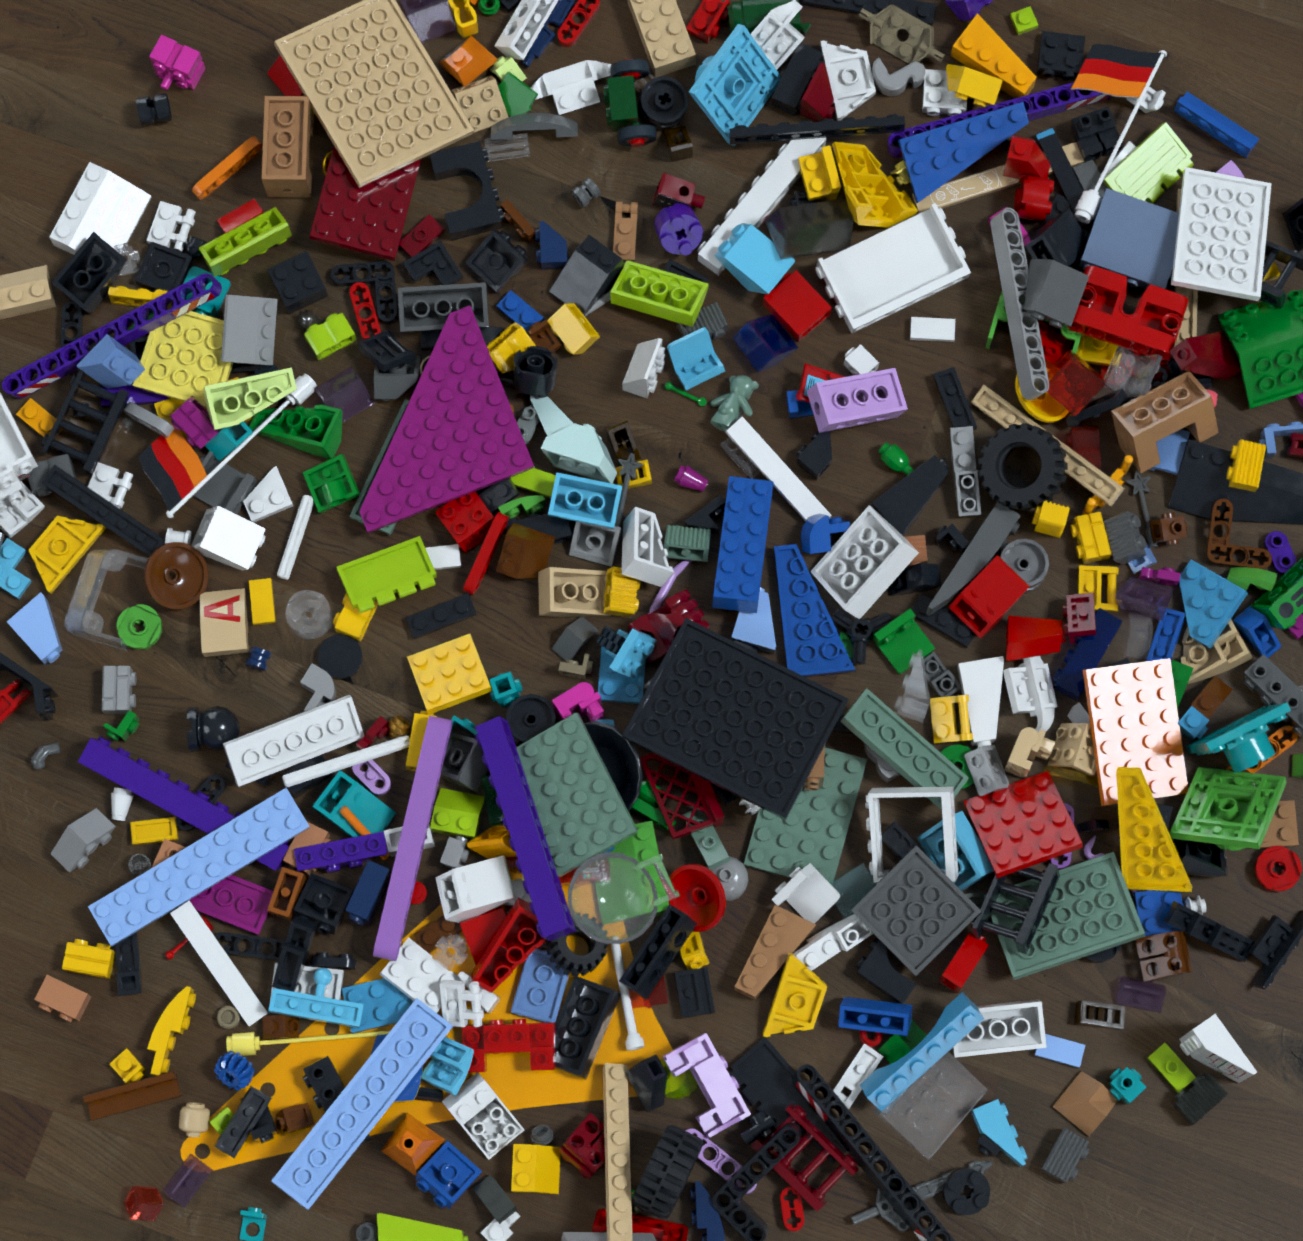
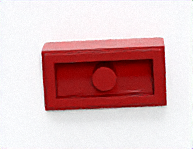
(240, 216)

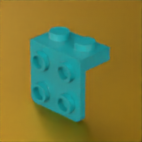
(212, 307)

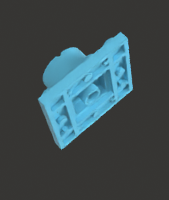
(735, 82)

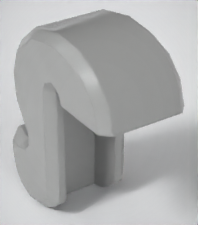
(897, 82)

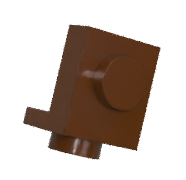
(543, 336)
(280, 1027)

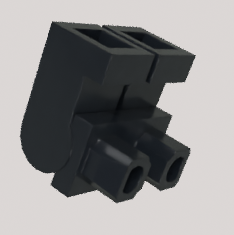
(1095, 134)

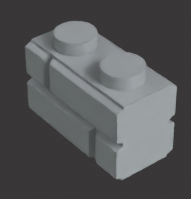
(117, 689)

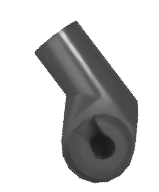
(42, 752)

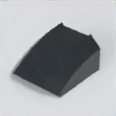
(1202, 858)

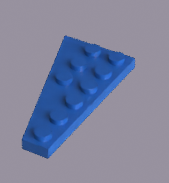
(946, 151)

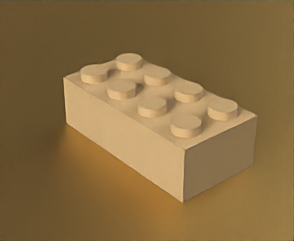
(663, 35)

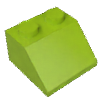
(457, 814)

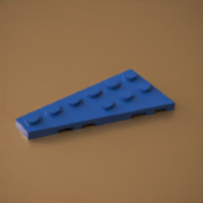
(808, 630)

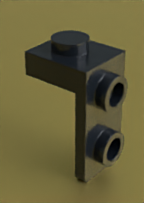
(264, 1128)

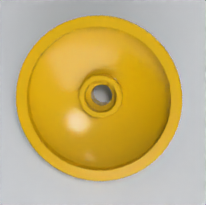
(1043, 408)

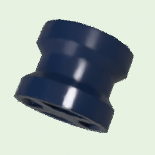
(258, 658)

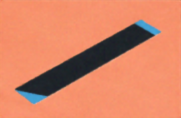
(1061, 166)

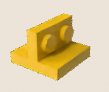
(820, 174)

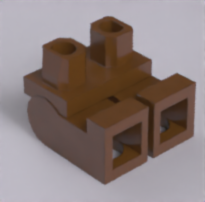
(1174, 959)

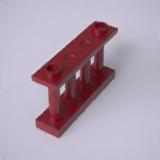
(799, 1179)

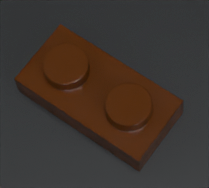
(523, 228)
(432, 933)

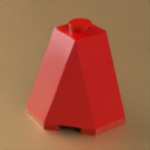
(1025, 158)

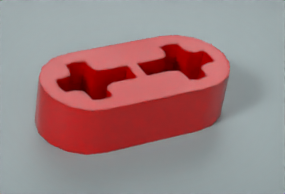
(798, 1208)

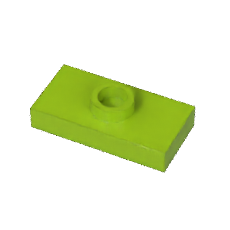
(1171, 1067)

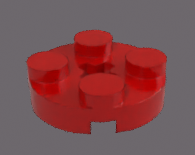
(1284, 857)

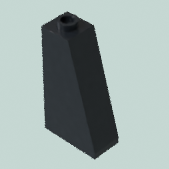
(910, 496)

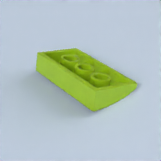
(659, 293)

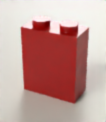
(797, 305)

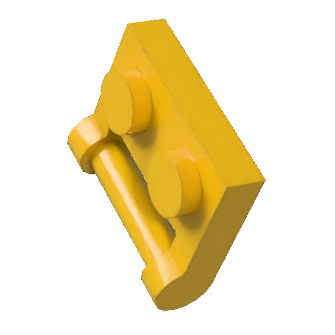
(1090, 582)
(944, 719)

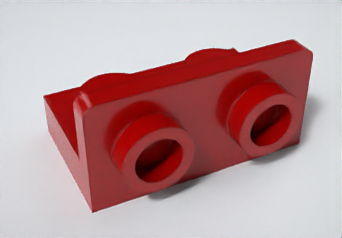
(707, 19)

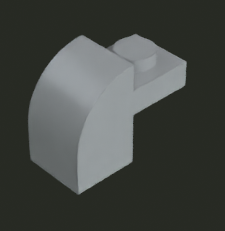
(320, 684)

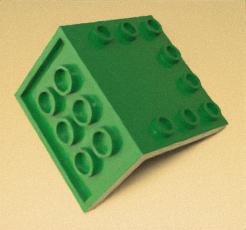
(1268, 347)

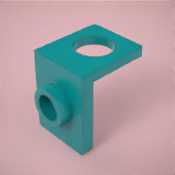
(464, 724)
(253, 1215)

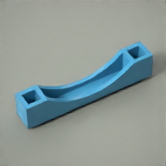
(954, 1024)

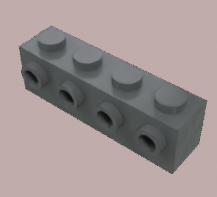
(1276, 689)

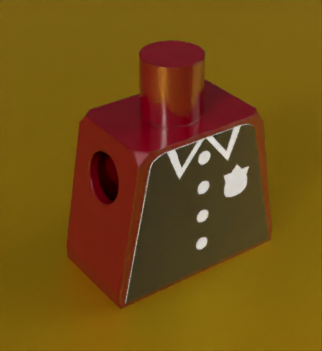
(676, 190)

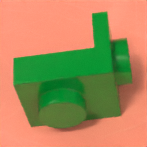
(128, 725)

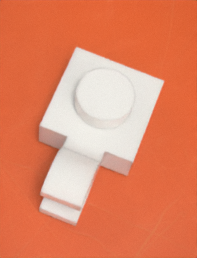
(502, 1231)

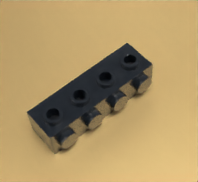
(326, 1084)

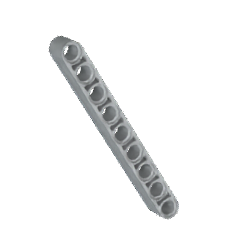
(1023, 328)

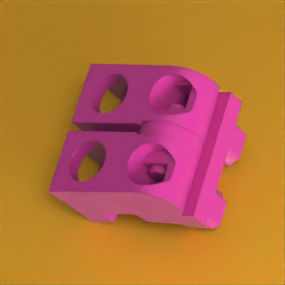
(579, 699)

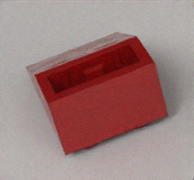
(989, 597)

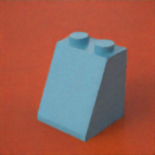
(753, 259)

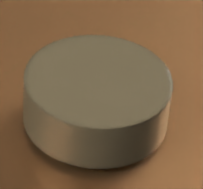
(228, 1017)

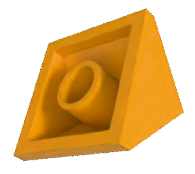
(493, 843)

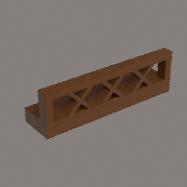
(133, 1095)

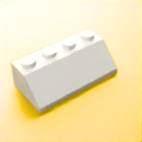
(1005, 1029)

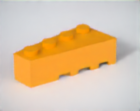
(987, 53)

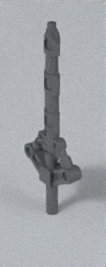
(924, 1190)

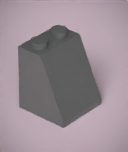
(1054, 291)

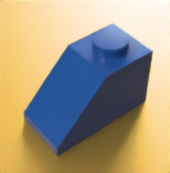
(1257, 632)

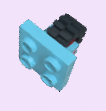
(626, 649)

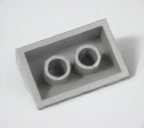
(249, 330)

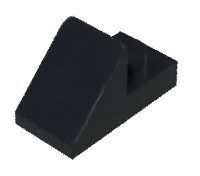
(702, 518)

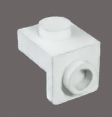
(1151, 102)

